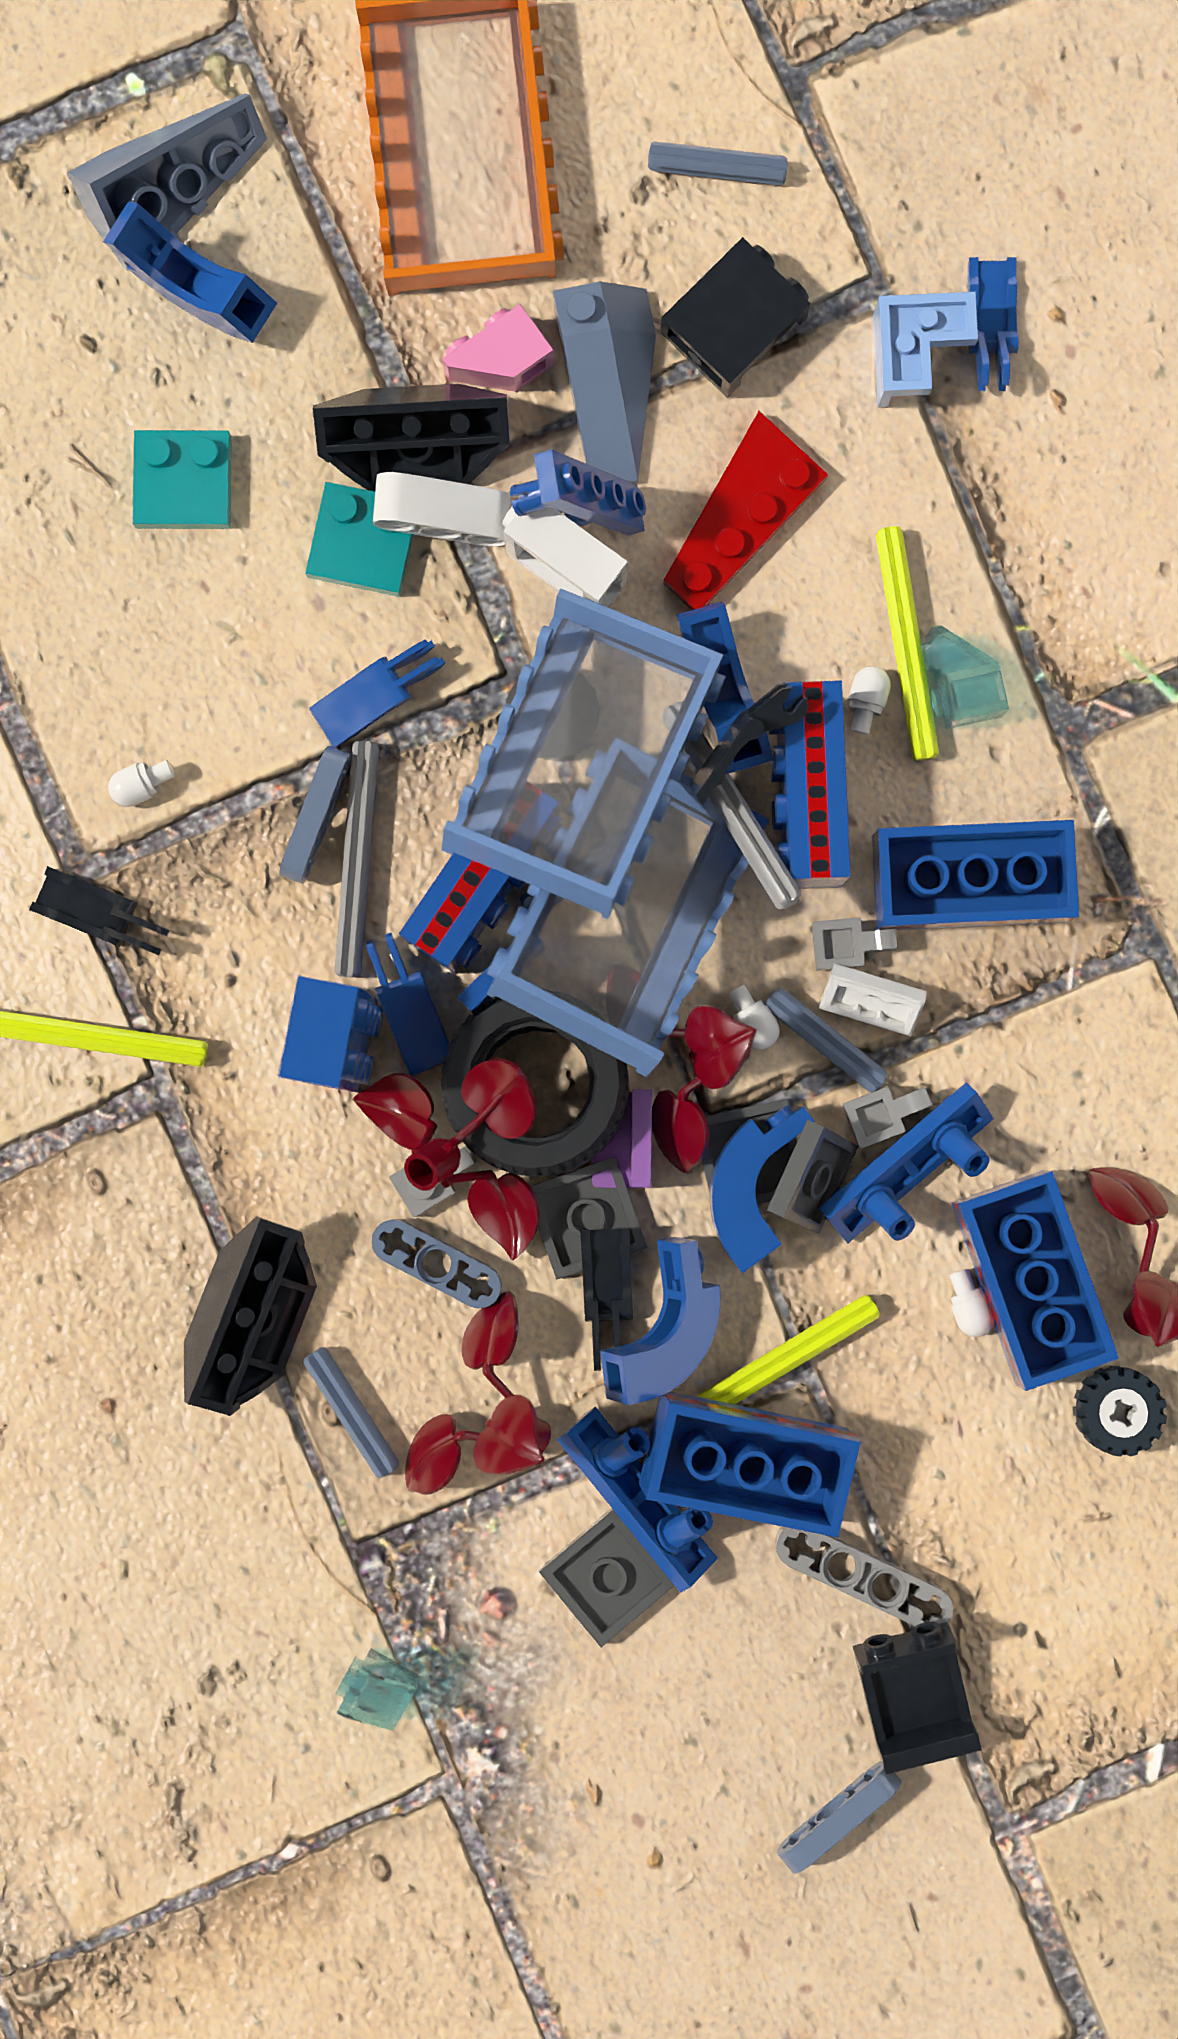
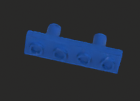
(582, 493)
(923, 1148)
(615, 1471)

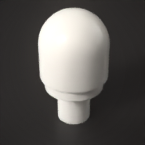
(868, 697)
(138, 782)
(756, 1016)
(970, 1306)

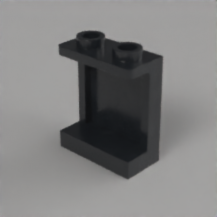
(734, 315)
(916, 1697)

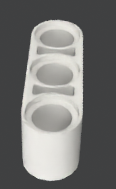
(440, 509)

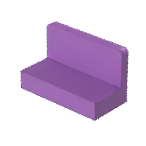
(630, 1145)

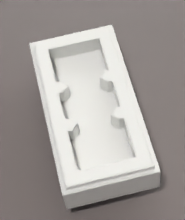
(872, 999)

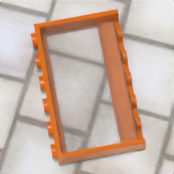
(458, 141)

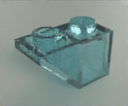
(965, 679)
(376, 1690)

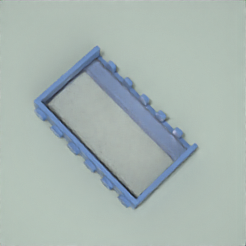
(586, 754)
(627, 975)

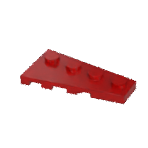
(748, 506)

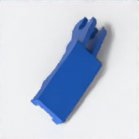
(996, 317)
(371, 694)
(410, 1013)

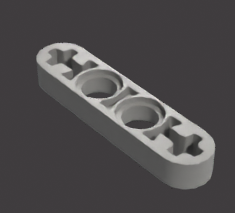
(861, 1580)

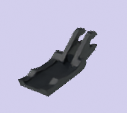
(750, 724)
(91, 909)
(606, 1281)

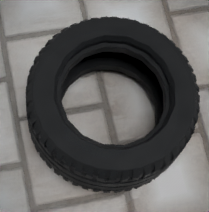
(546, 1156)

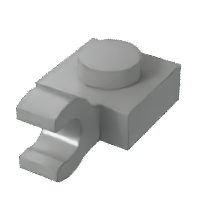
(845, 943)
(879, 1115)
(420, 1201)

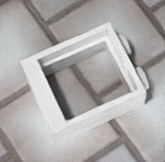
(564, 555)

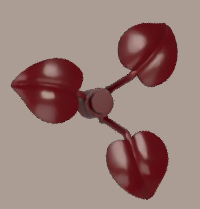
(718, 1050)
(502, 1098)
(1137, 1202)
(512, 1436)

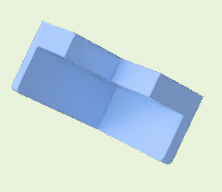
(908, 328)

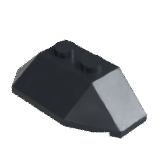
(413, 430)
(247, 1317)

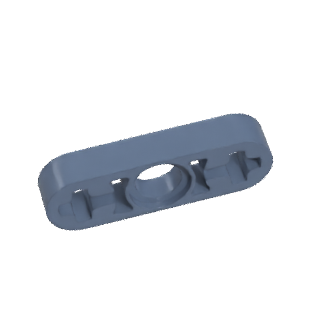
(315, 814)
(410, 1236)
(838, 1818)

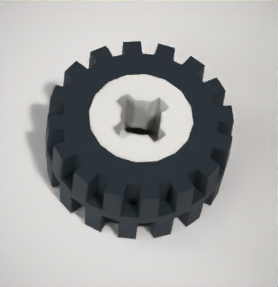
(1110, 1395)

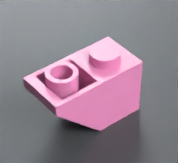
(501, 355)

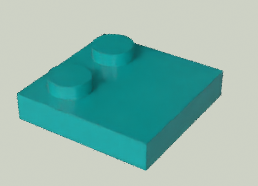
(182, 479)
(353, 550)

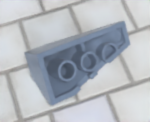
(171, 167)
(608, 362)

